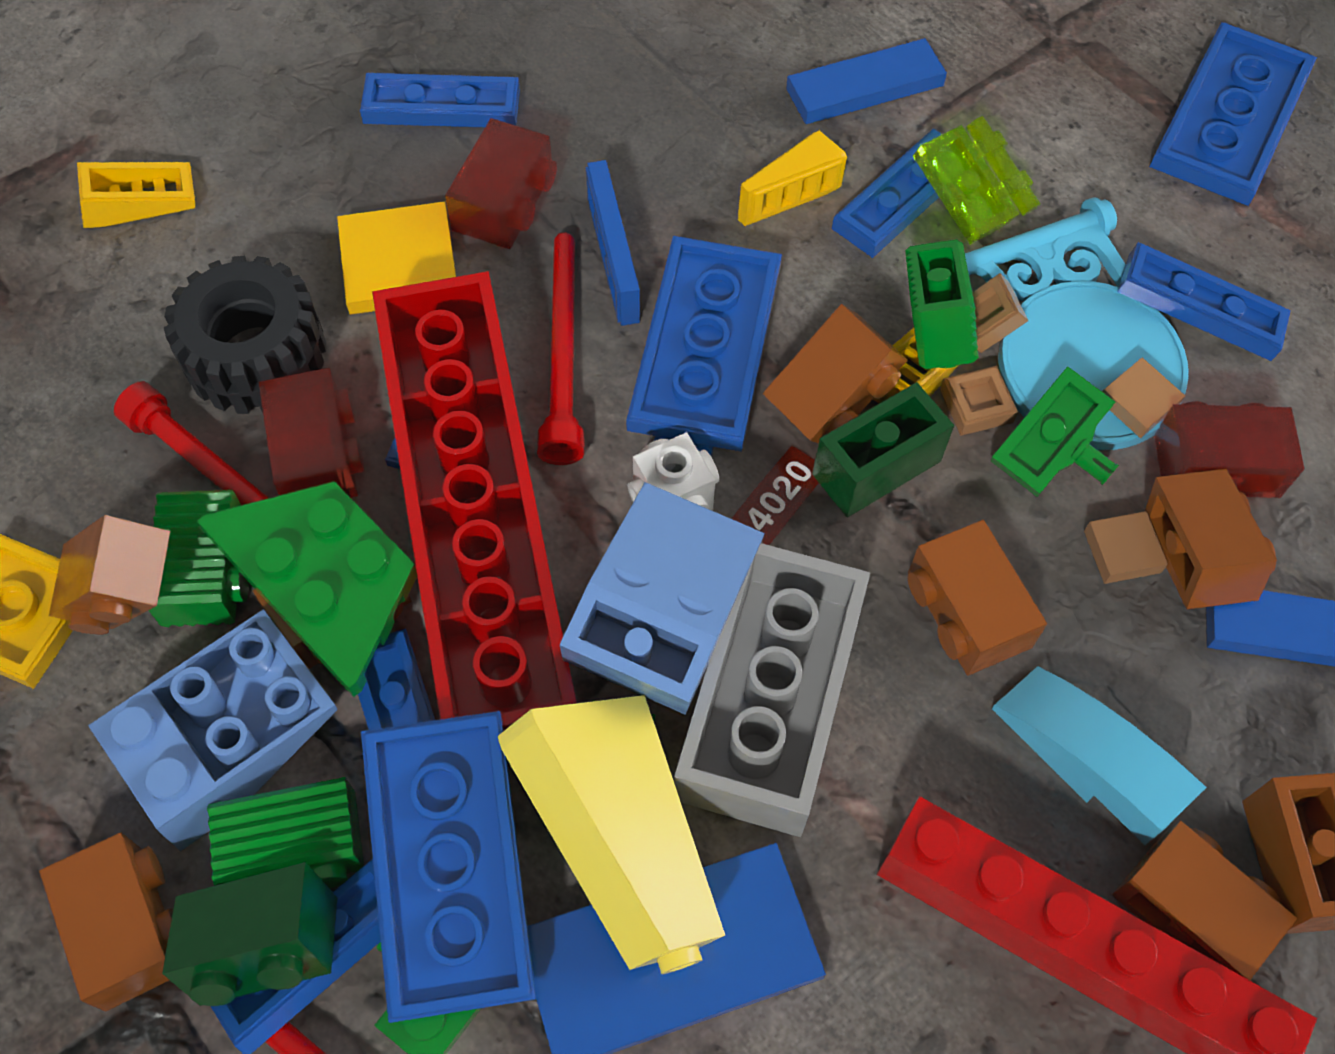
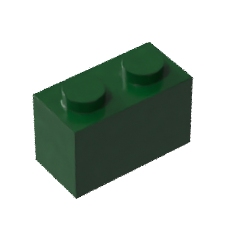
(882, 449)
(251, 935)

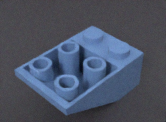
(661, 597)
(214, 727)

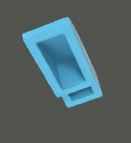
(1099, 753)

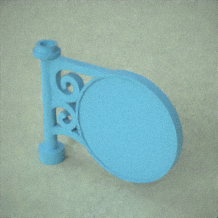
(1077, 319)

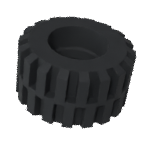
(237, 299)

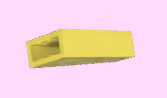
(619, 825)

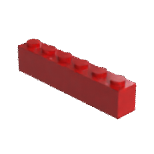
(1088, 941)

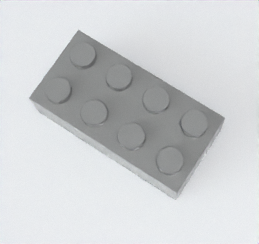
(772, 691)

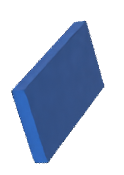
(1234, 113)
(705, 343)
(446, 867)
(603, 1007)

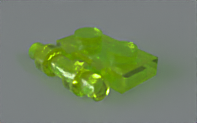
(968, 185)

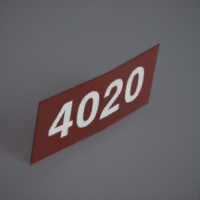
(778, 495)

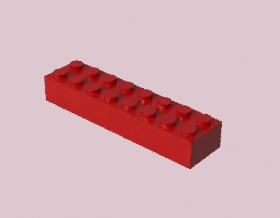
(470, 502)

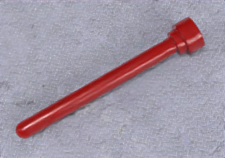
(146, 411)
(561, 437)

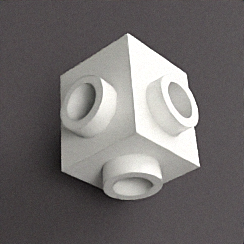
(676, 468)

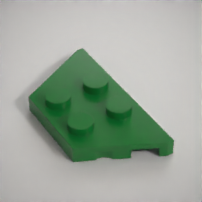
(320, 571)

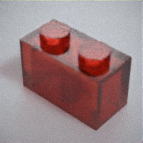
(501, 184)
(309, 433)
(1248, 440)

